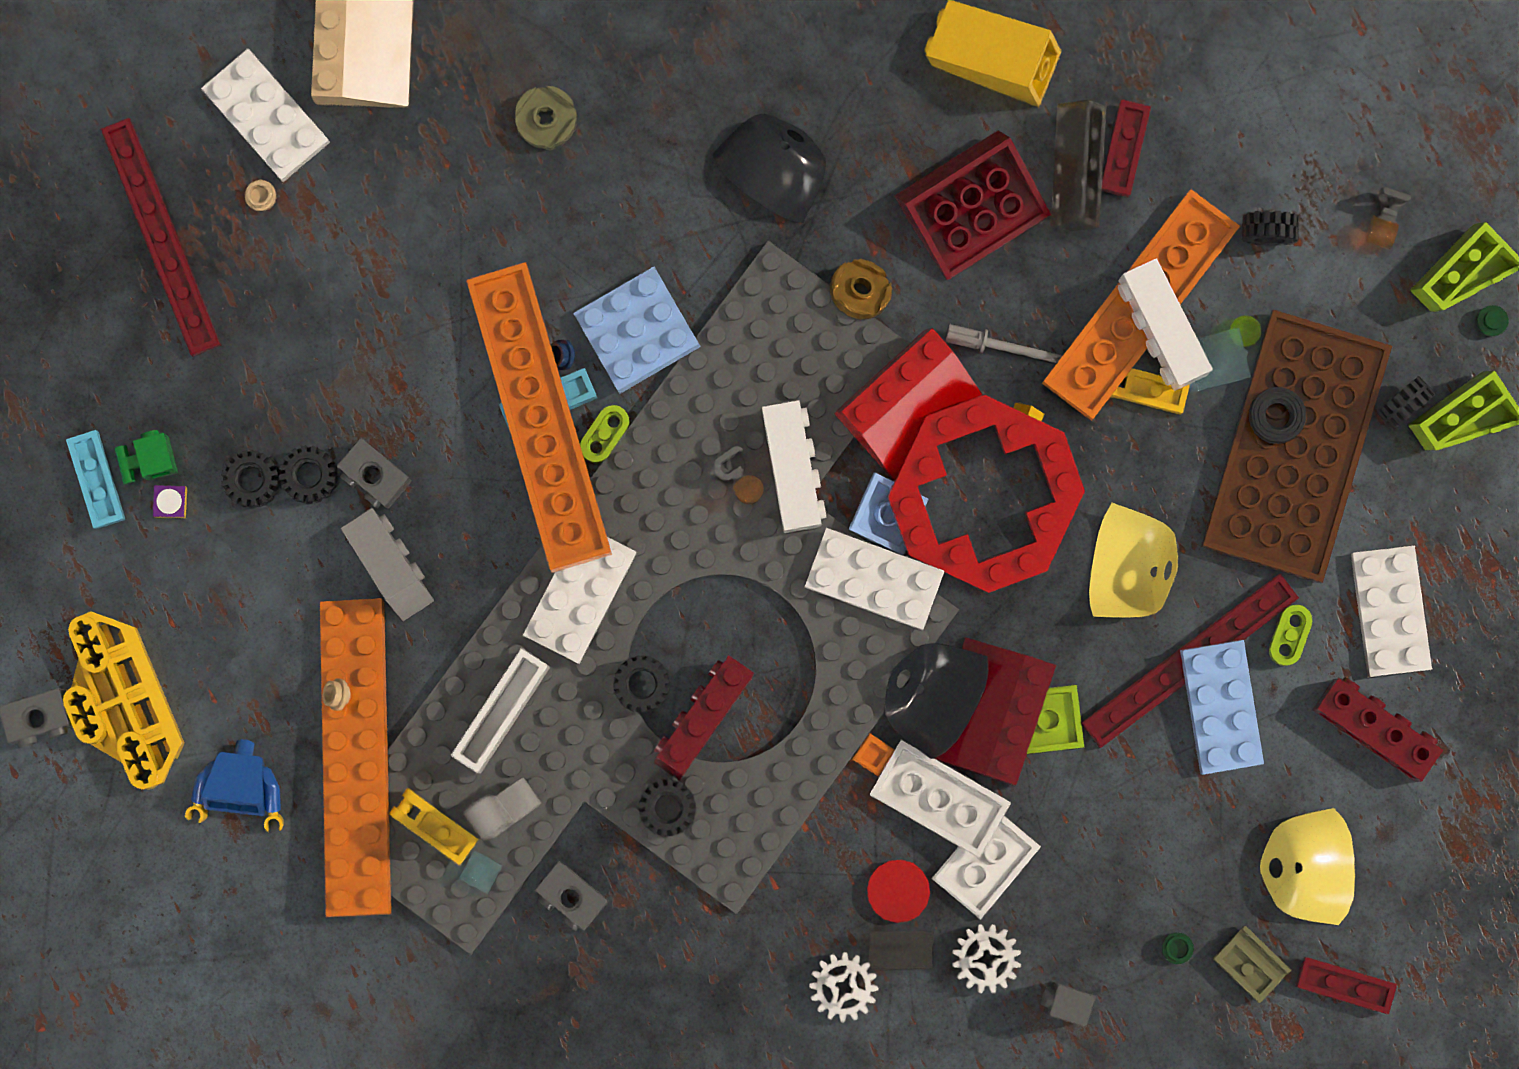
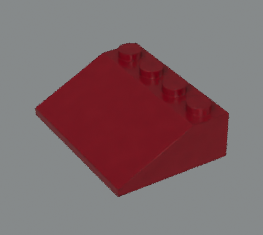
(973, 204)
(1006, 715)

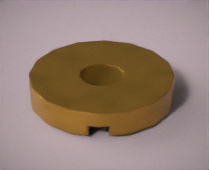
(849, 300)

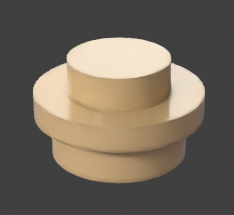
(260, 195)
(336, 694)

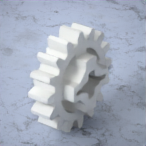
(989, 973)
(856, 993)

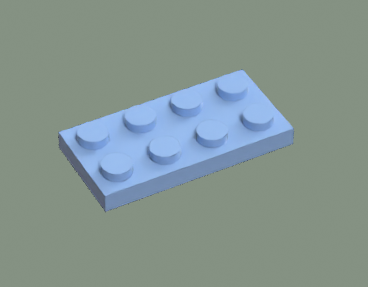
(1222, 707)

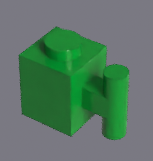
(152, 456)

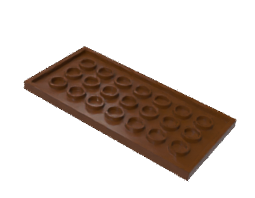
(1289, 498)

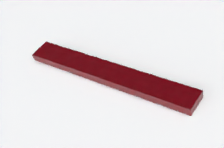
(161, 237)
(1169, 674)

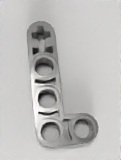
(499, 812)

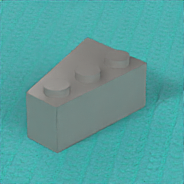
(387, 563)

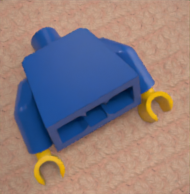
(237, 785)

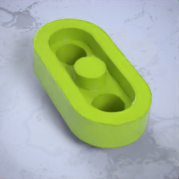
(602, 433)
(1290, 636)

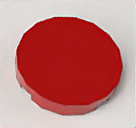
(898, 891)

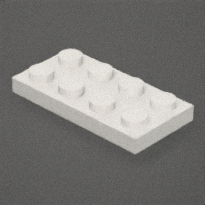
(265, 115)
(874, 579)
(578, 602)
(1391, 611)
(940, 799)

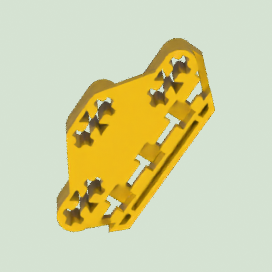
(113, 698)

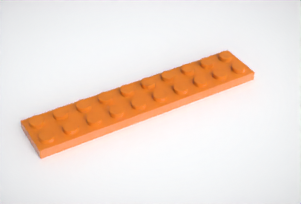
(539, 418)
(355, 760)

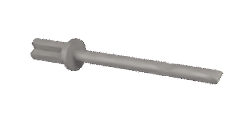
(979, 340)

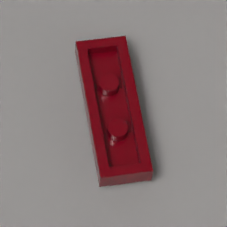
(1125, 148)
(1346, 985)

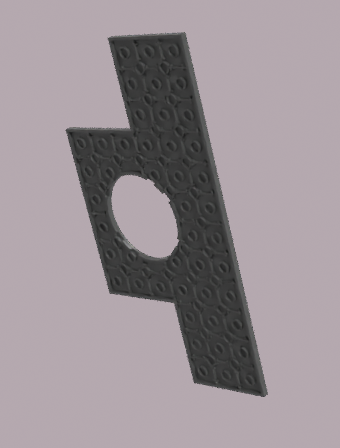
(659, 495)

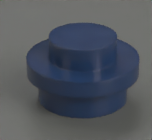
(563, 354)

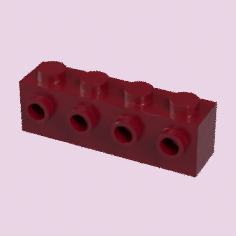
(704, 717)
(1378, 729)

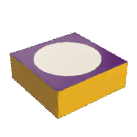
(169, 501)

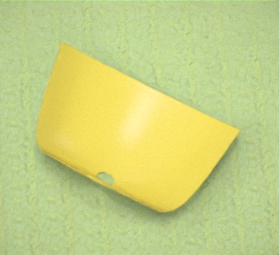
(1122, 564)
(1328, 869)

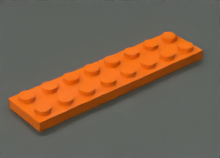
(1111, 340)

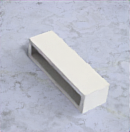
(1164, 325)
(791, 466)
(500, 711)

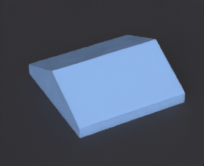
(875, 517)

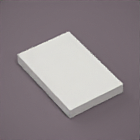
(982, 880)

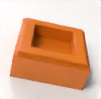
(873, 754)

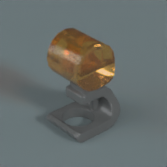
(1384, 228)
(746, 488)

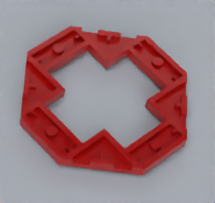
(1046, 522)

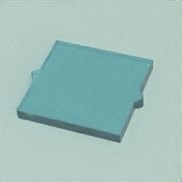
(1226, 357)

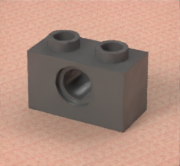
(365, 457)
(17, 718)
(590, 900)
(1067, 1003)

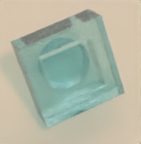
(481, 872)

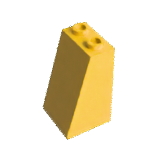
(994, 51)

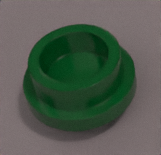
(1492, 320)
(1177, 948)

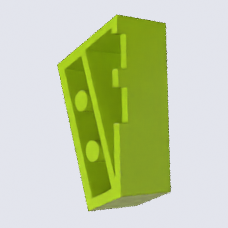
(1466, 268)
(1469, 412)

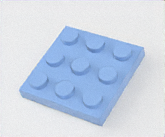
(636, 330)

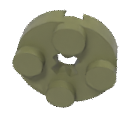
(544, 99)

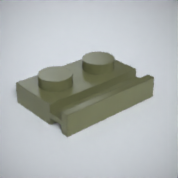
(1251, 964)

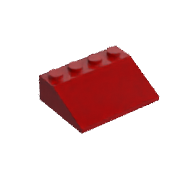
(895, 400)

